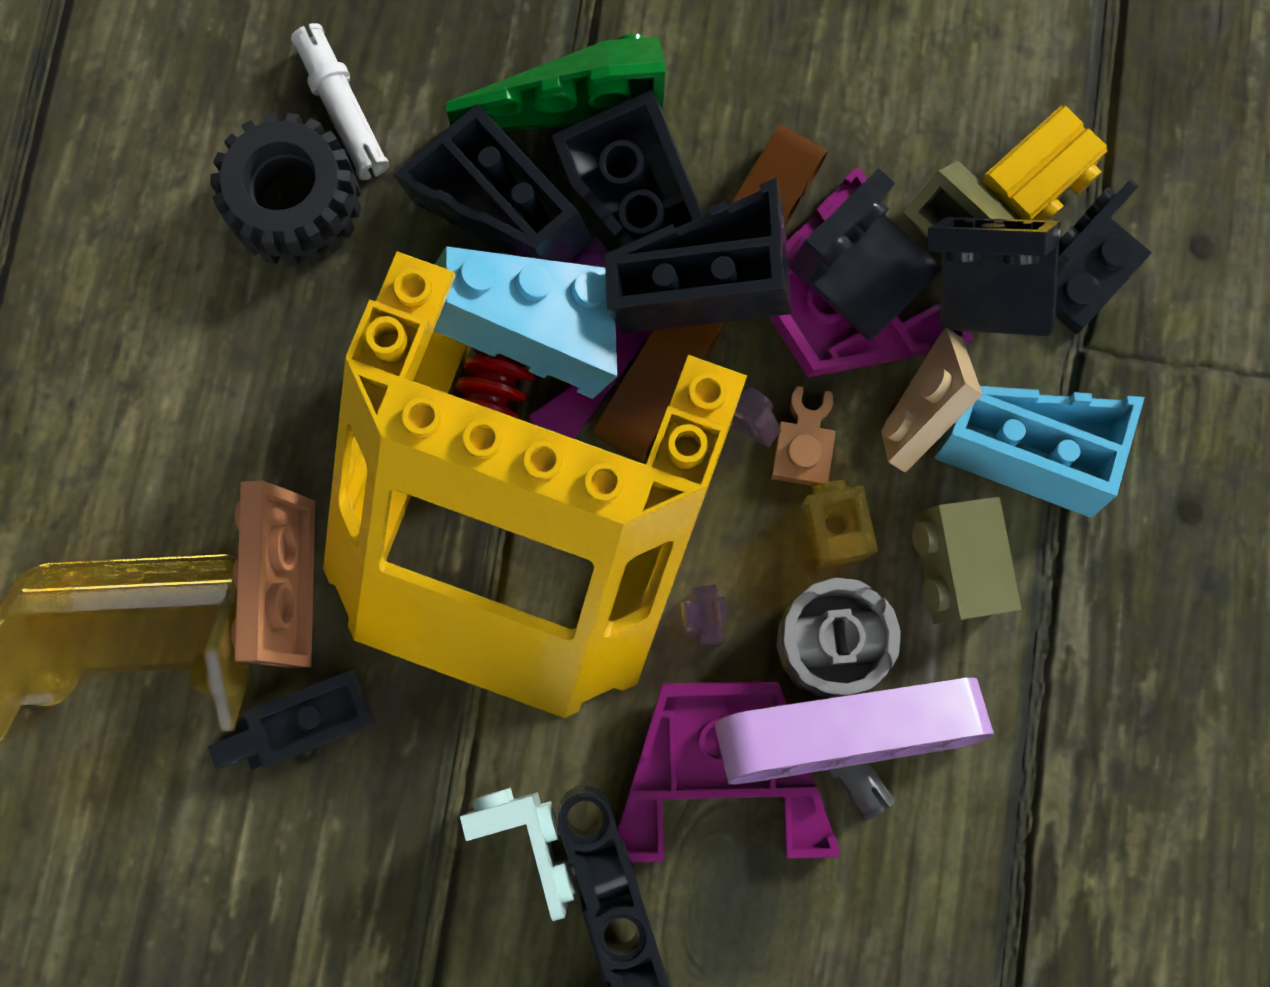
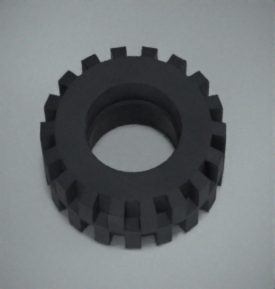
(273, 151)

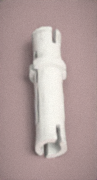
(330, 82)

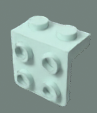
(501, 812)

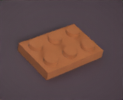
(274, 576)

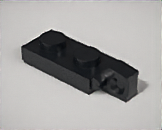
(297, 723)

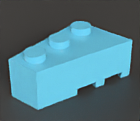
(533, 313)
(1046, 444)

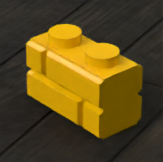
(1046, 166)

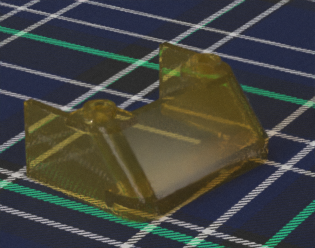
(120, 620)

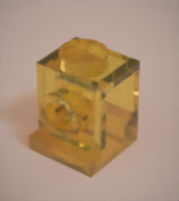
(851, 507)

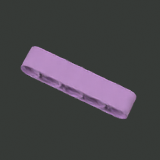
(852, 730)

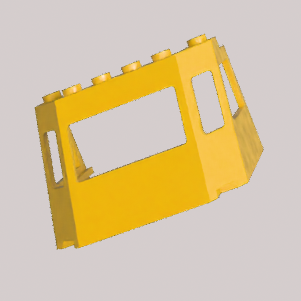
(515, 477)

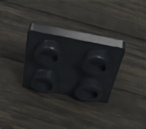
(864, 260)
(1095, 260)
(997, 274)

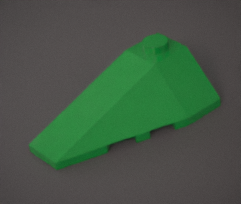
(571, 86)

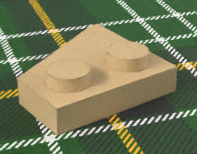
(932, 402)

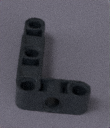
(609, 893)

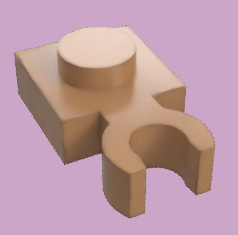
(804, 448)

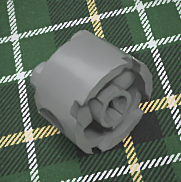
(838, 638)

